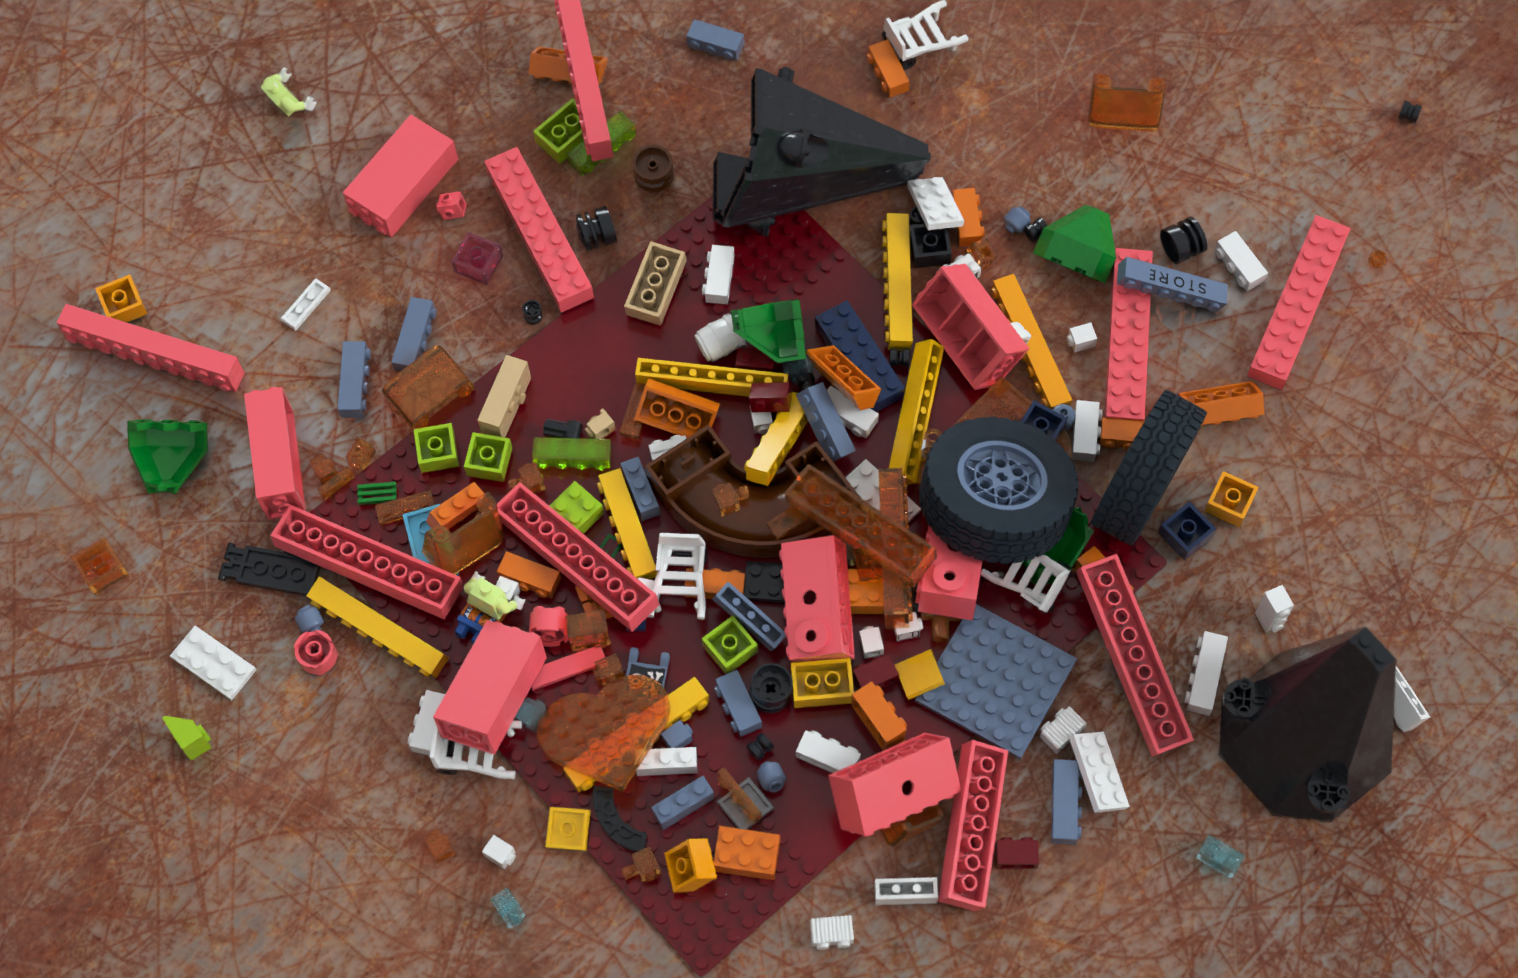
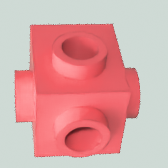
(451, 205)

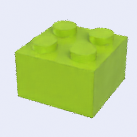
(436, 447)
(488, 457)
(578, 507)
(729, 645)

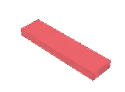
(567, 667)

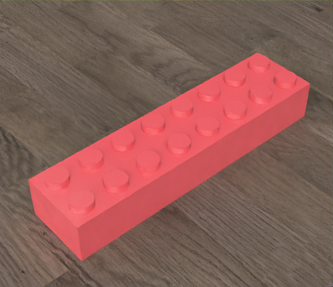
(973, 826)

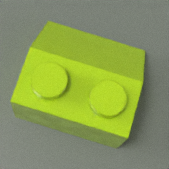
(190, 737)

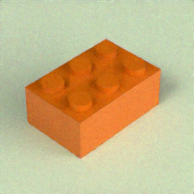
(879, 716)
(746, 853)

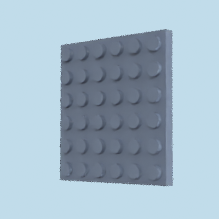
(998, 681)

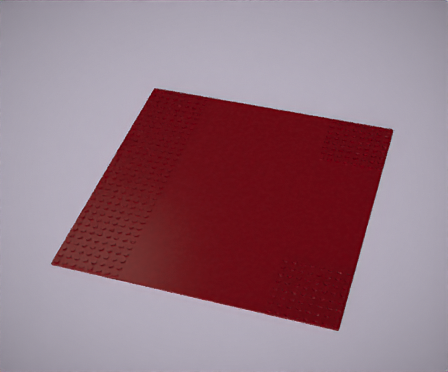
(590, 364)

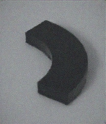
(612, 823)

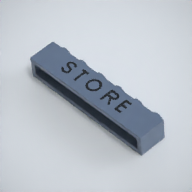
(1172, 284)

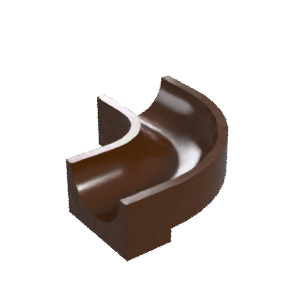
(698, 464)

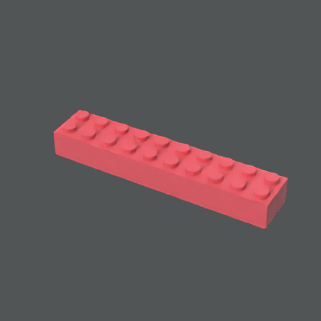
(584, 79)
(539, 229)
(1298, 302)
(1127, 345)
(150, 348)
(577, 557)
(367, 561)
(1134, 655)

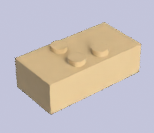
(655, 283)
(505, 397)

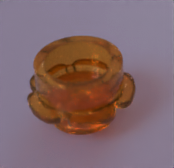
(1378, 254)

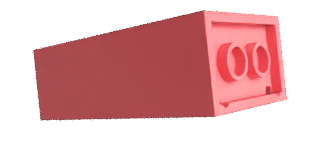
(400, 176)
(969, 326)
(274, 451)
(490, 687)

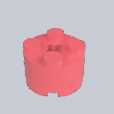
(549, 625)
(325, 650)

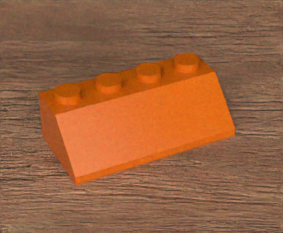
(553, 64)
(844, 376)
(1228, 402)
(675, 409)

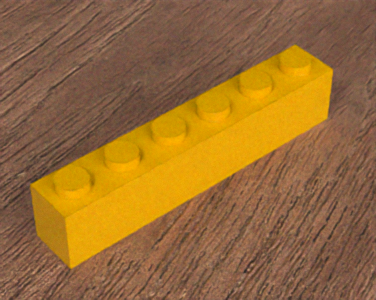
(776, 444)
(627, 524)

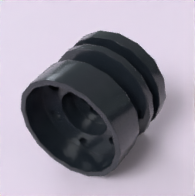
(596, 228)
(1183, 240)
(769, 678)

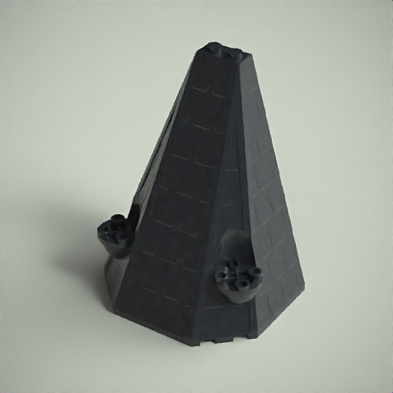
(807, 157)
(1313, 726)

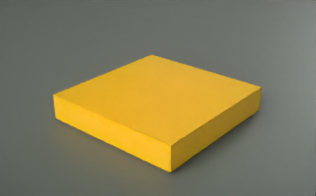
(919, 674)
(567, 828)

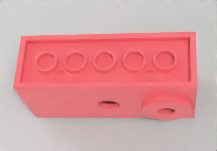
(949, 583)
(817, 599)
(895, 784)

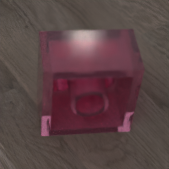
(477, 258)

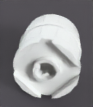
(718, 339)

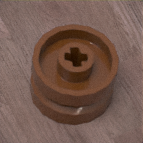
(653, 168)

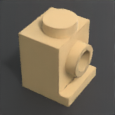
(600, 426)

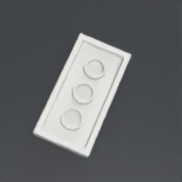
(935, 203)
(866, 483)
(213, 662)
(1099, 772)

